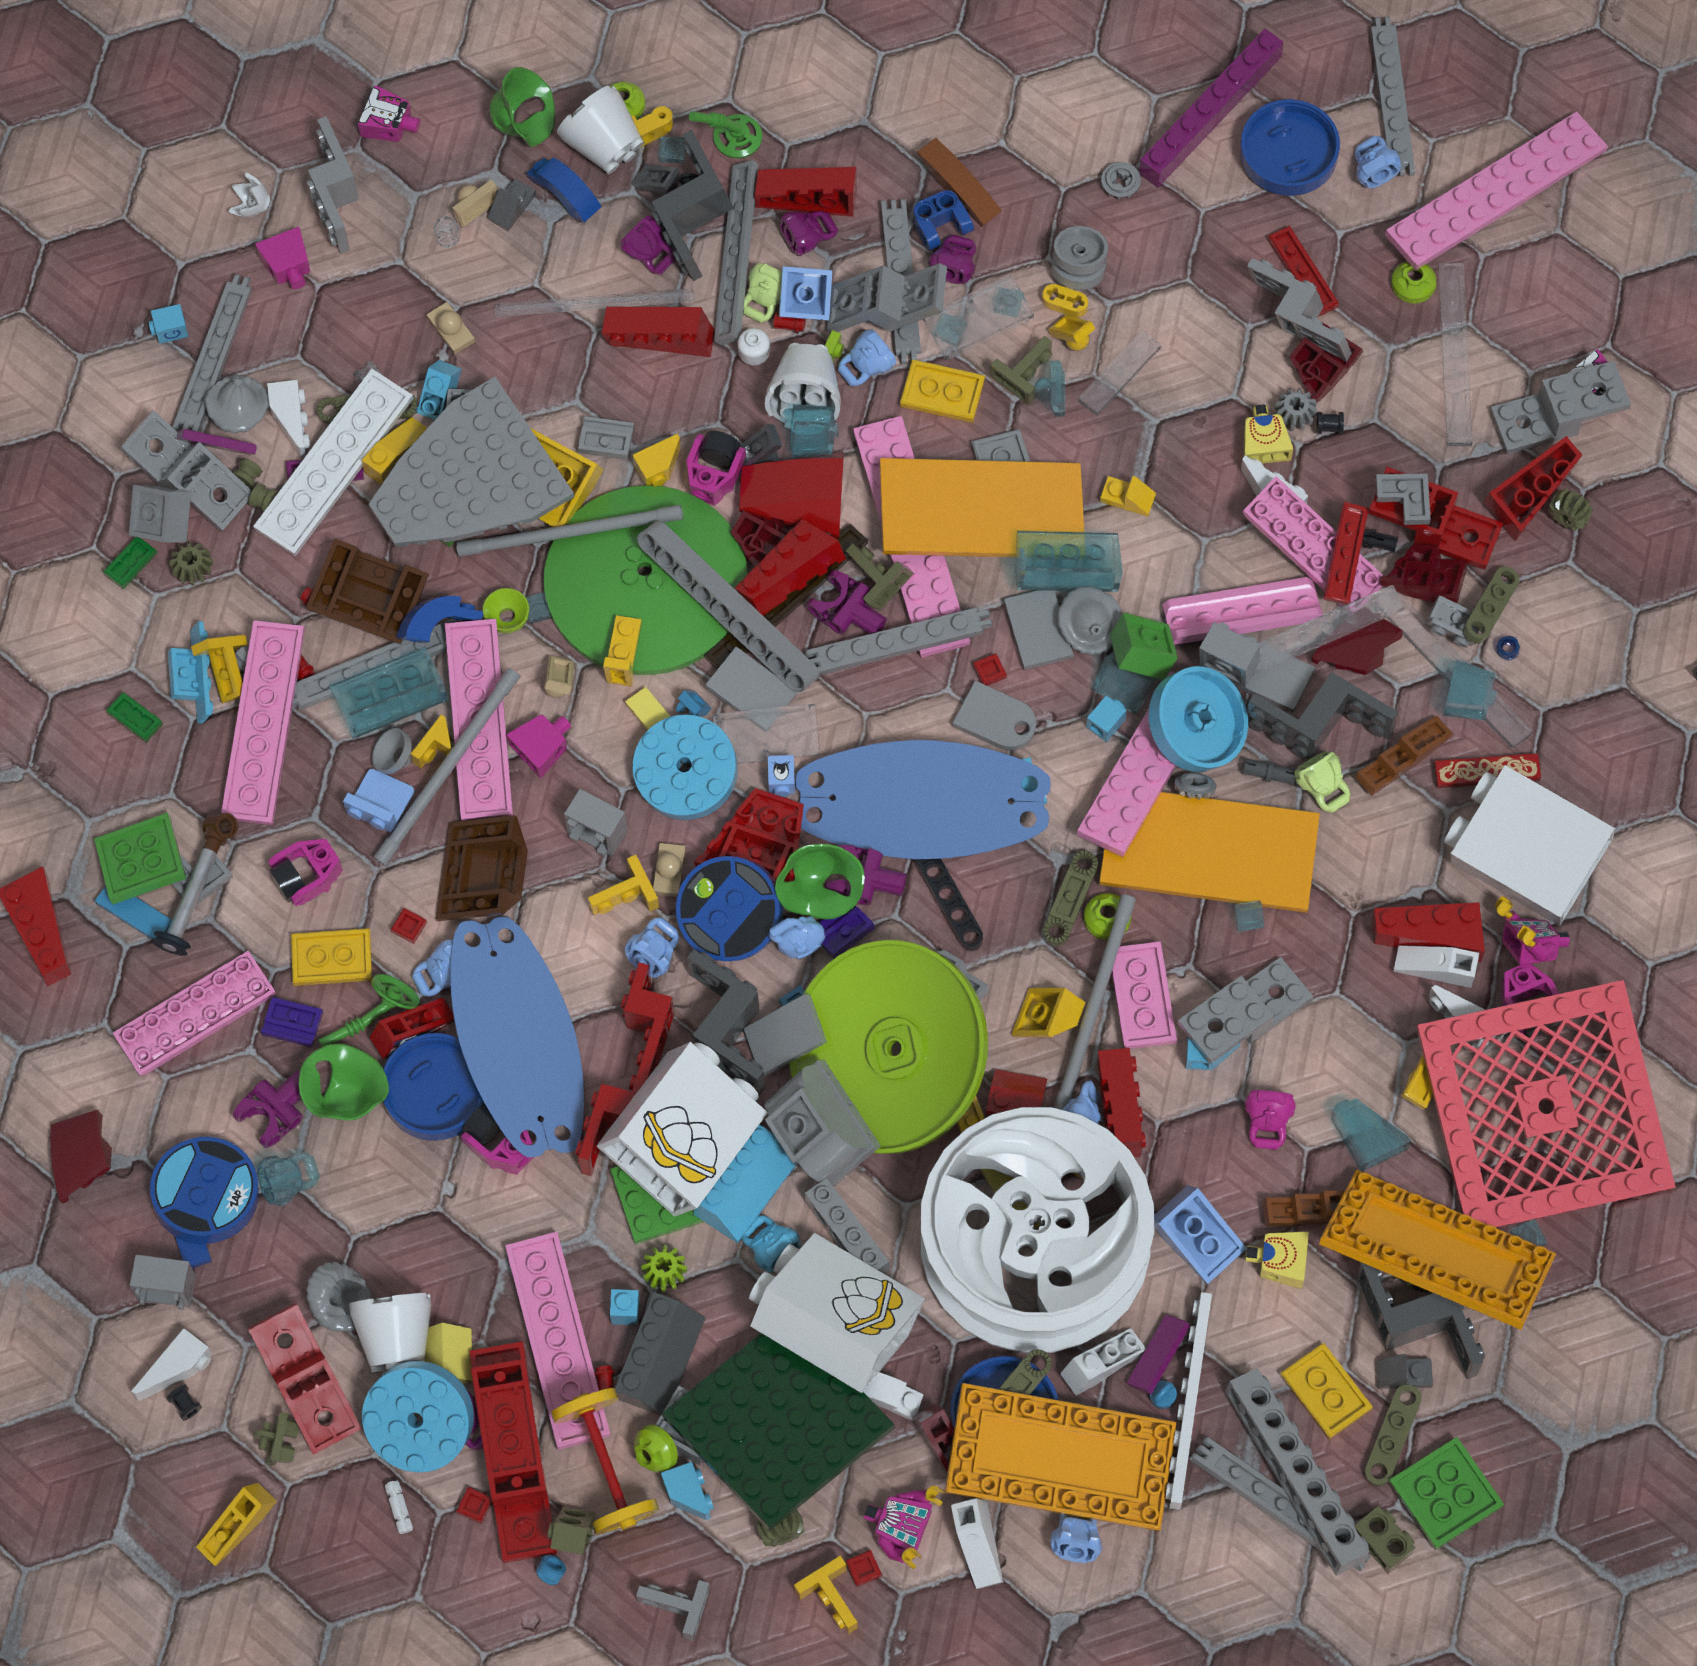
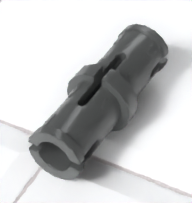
(1269, 771)

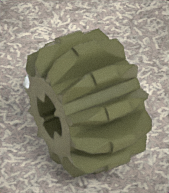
(1570, 509)
(200, 566)
(784, 1532)

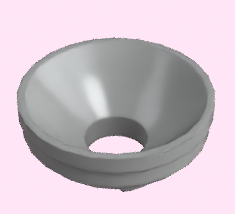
(388, 749)

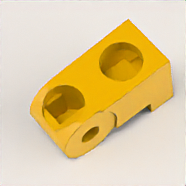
(655, 124)

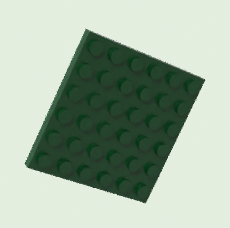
(776, 1427)

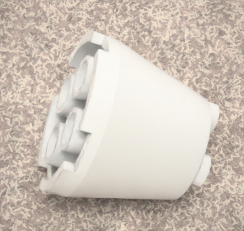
(602, 130)
(803, 378)
(392, 1328)

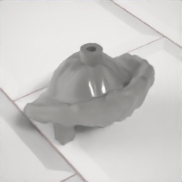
(237, 403)
(1088, 619)
(331, 1291)

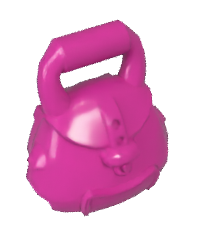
(1269, 1113)

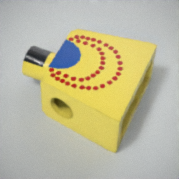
(1266, 437)
(1281, 1257)

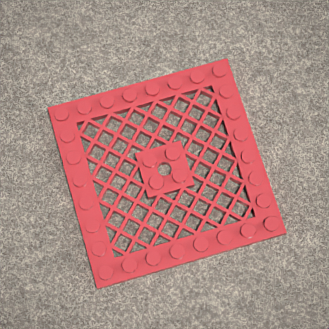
(1631, 1072)

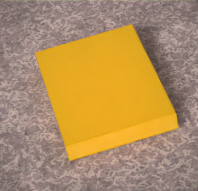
(942, 391)
(331, 957)
(1326, 1391)

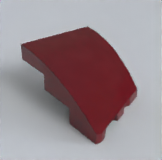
(1320, 369)
(759, 535)
(1426, 575)
(1360, 650)
(78, 1153)

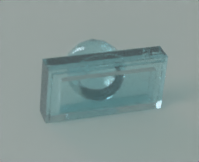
(1053, 389)

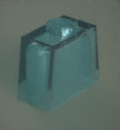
(812, 430)
(1470, 692)

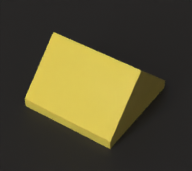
(450, 1348)

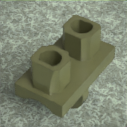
(276, 1451)

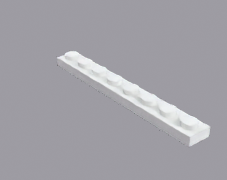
(1187, 1411)

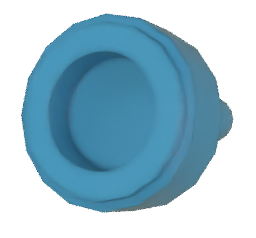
(1163, 1395)
(551, 1569)

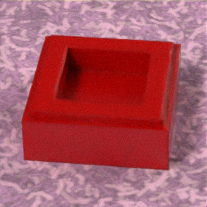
(989, 670)
(408, 925)
(474, 1505)
(863, 1568)

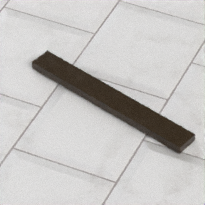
(725, 646)

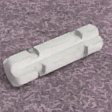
(398, 1507)

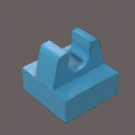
(694, 703)

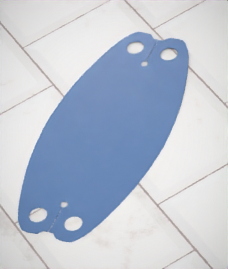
(923, 799)
(517, 1037)

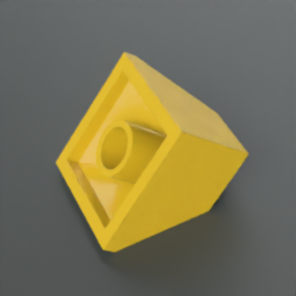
(1048, 1012)

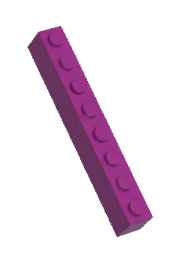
(1211, 108)

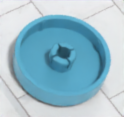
(1198, 719)
(692, 792)
(423, 1390)

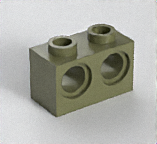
(571, 1530)
(1378, 1541)

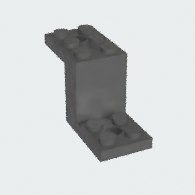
(691, 206)
(1321, 716)
(727, 1018)
(1419, 1320)

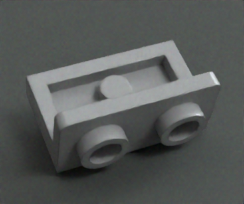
(1449, 619)

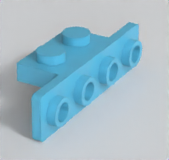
(190, 675)

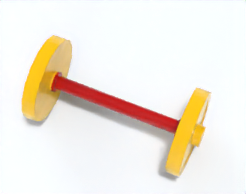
(584, 1406)

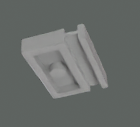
(606, 437)

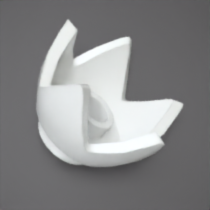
(253, 198)

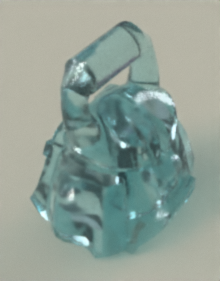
(282, 1178)

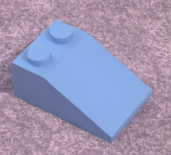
(1198, 1233)

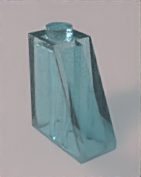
(1367, 1134)

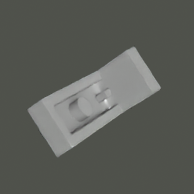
(678, 1603)

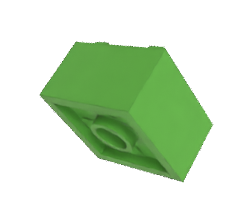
(1143, 646)

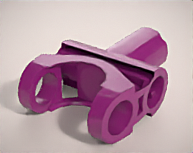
(847, 608)
(875, 877)
(273, 1104)

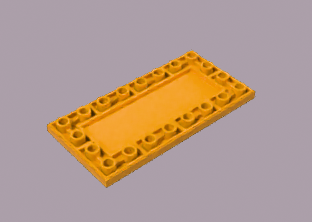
(974, 504)
(1220, 853)
(1438, 1249)
(1060, 1457)

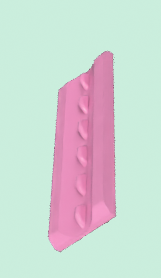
(1304, 537)
(1243, 609)
(194, 1013)

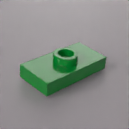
(130, 562)
(134, 717)

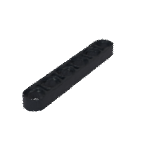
(949, 906)

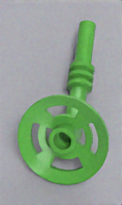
(736, 132)
(391, 996)

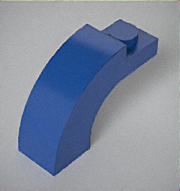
(566, 187)
(423, 617)

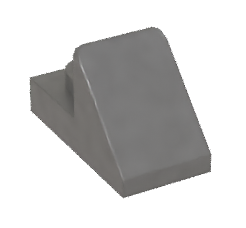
(657, 179)
(510, 204)
(762, 446)
(1401, 1371)

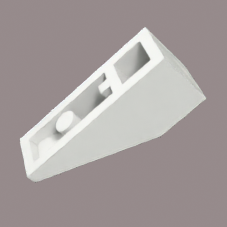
(177, 1363)

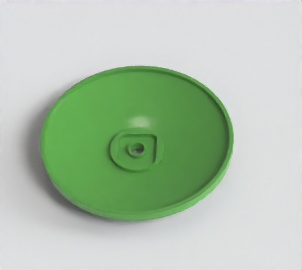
(598, 578)

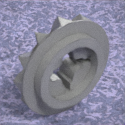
(1124, 171)
(1195, 785)

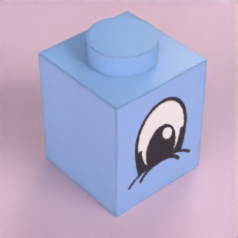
(781, 775)

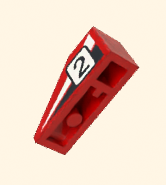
(406, 1025)

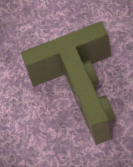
(1018, 379)
(887, 580)

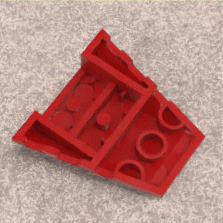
(796, 490)
(761, 830)

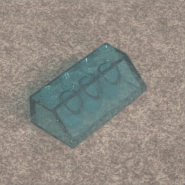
(1067, 561)
(389, 692)

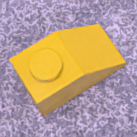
(657, 461)

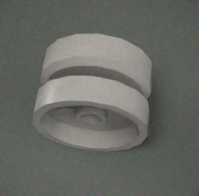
(1079, 257)

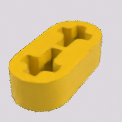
(1064, 301)

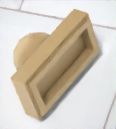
(474, 202)
(450, 328)
(558, 677)
(669, 869)

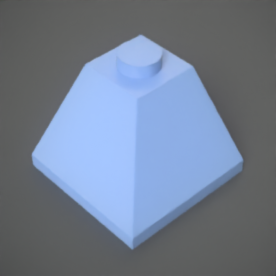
(805, 293)

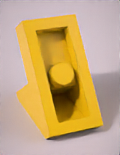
(1128, 496)
(435, 738)

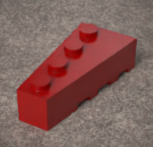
(808, 190)
(660, 329)
(1529, 489)
(789, 566)
(35, 918)
(1430, 926)
(1120, 1096)

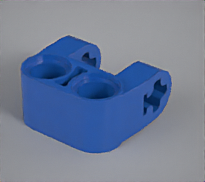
(939, 216)

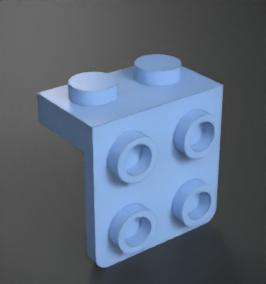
(379, 800)

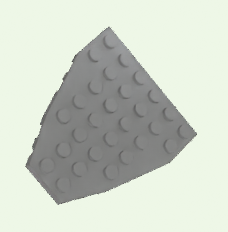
(469, 474)

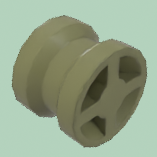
(248, 472)
(262, 497)

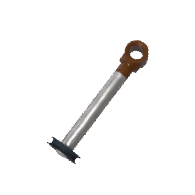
(172, 939)

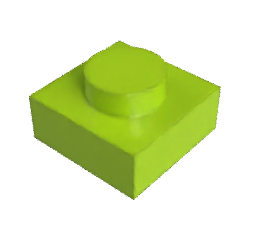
(834, 345)

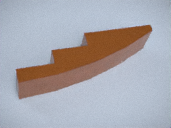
(958, 179)
(1404, 755)
(1301, 1208)

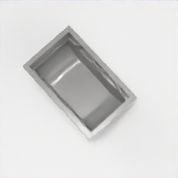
(820, 1124)

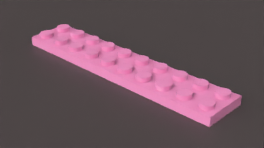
(1496, 190)
(930, 588)

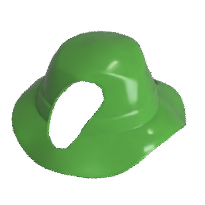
(516, 88)
(811, 868)
(354, 1086)

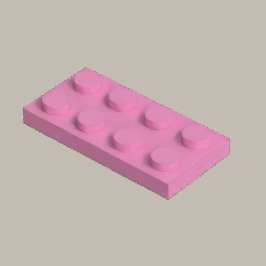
(1143, 996)

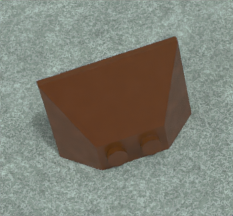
(366, 591)
(482, 868)

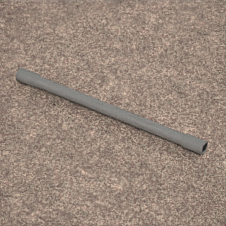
(478, 546)
(501, 690)
(1121, 919)

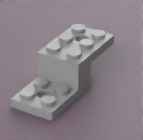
(332, 185)
(887, 298)
(1299, 308)
(1560, 407)
(187, 469)
(1245, 1010)

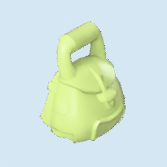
(764, 290)
(1321, 778)

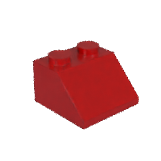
(1014, 1091)

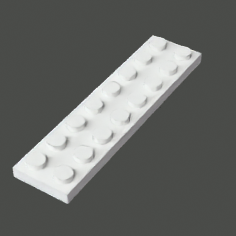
(333, 462)

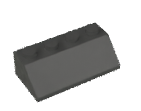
(659, 1354)

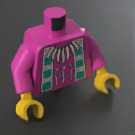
(1529, 938)
(903, 1523)

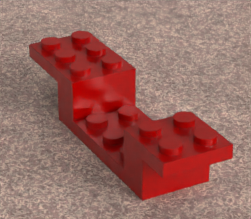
(646, 1013)
(512, 1451)

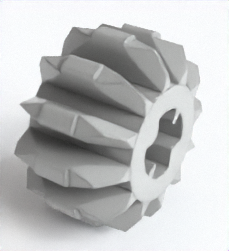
(1305, 406)

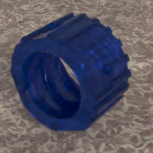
(1508, 640)

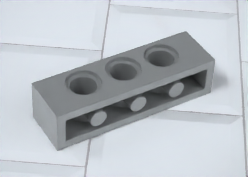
(844, 1225)

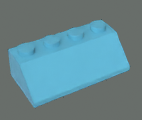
(746, 1185)

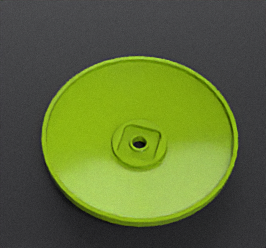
(926, 1004)

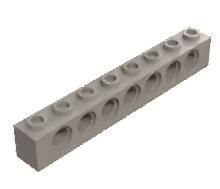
(1338, 1555)

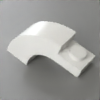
(894, 1395)

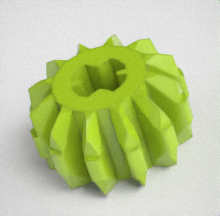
(657, 1275)

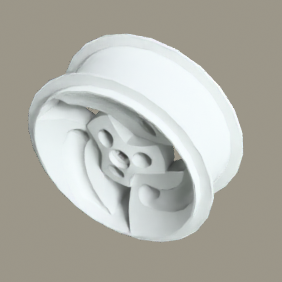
(966, 1263)

